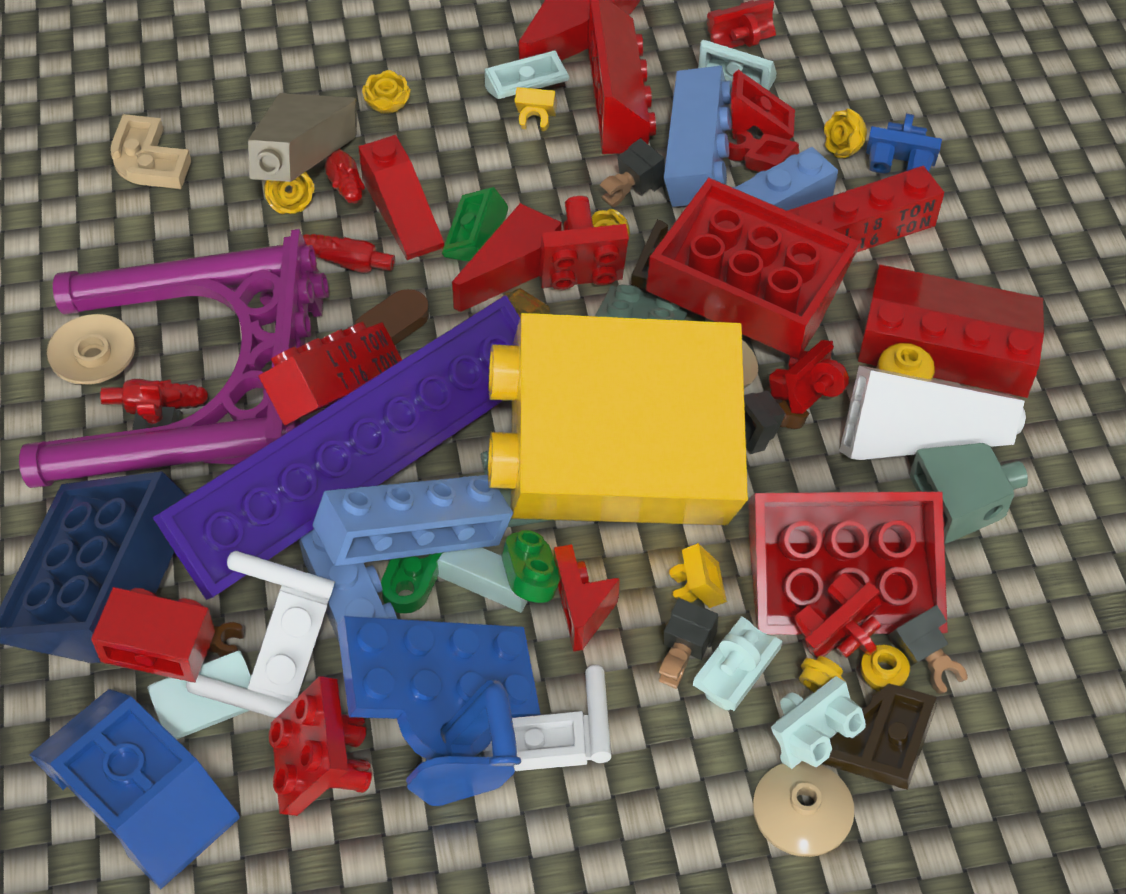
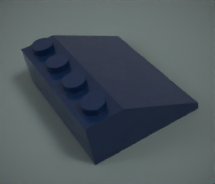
(88, 543)

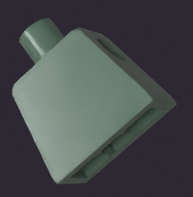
(972, 483)

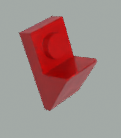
(759, 107)
(583, 602)

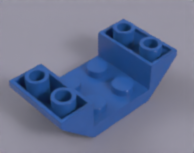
(138, 784)

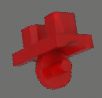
(742, 24)
(809, 378)
(856, 605)

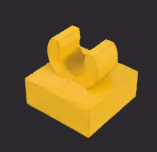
(535, 102)
(702, 577)

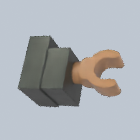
(638, 168)
(688, 634)
(923, 640)

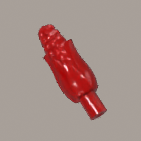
(344, 175)
(350, 253)
(173, 394)

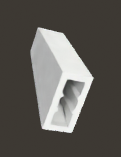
(905, 413)

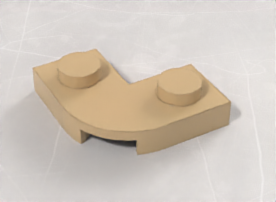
(142, 160)

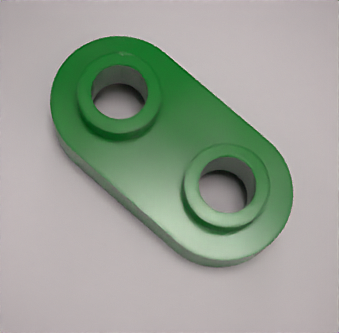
(530, 566)
(413, 575)

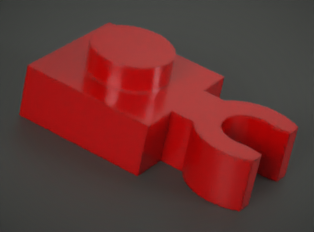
(763, 152)

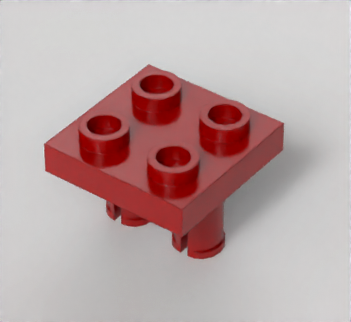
(582, 251)
(312, 749)

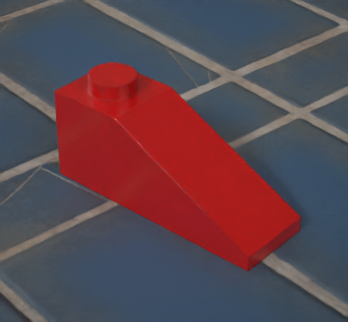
(399, 196)
(505, 259)

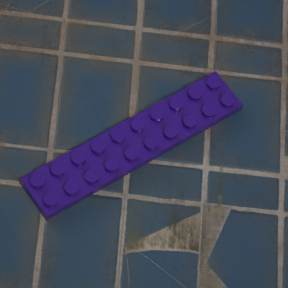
(350, 444)

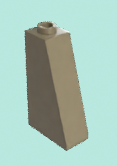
(299, 134)

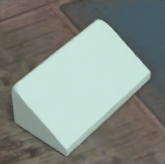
(755, 67)
(529, 72)
(480, 573)
(187, 713)

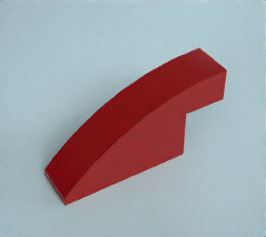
(562, 28)

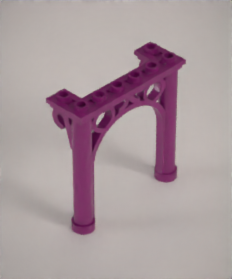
(288, 290)

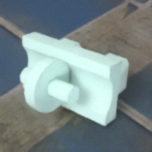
(736, 664)
(812, 721)

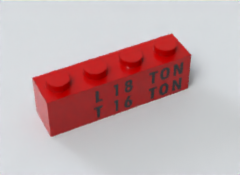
(880, 209)
(327, 369)

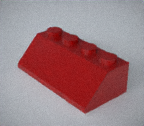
(618, 78)

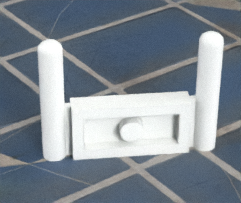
(285, 643)
(565, 737)

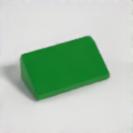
(474, 223)

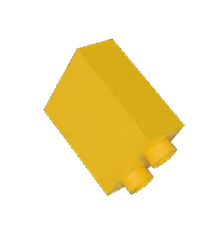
(621, 420)

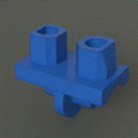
(901, 143)

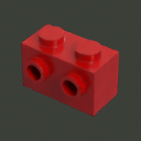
(154, 634)

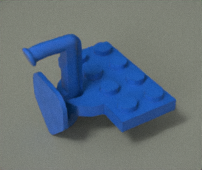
(449, 692)

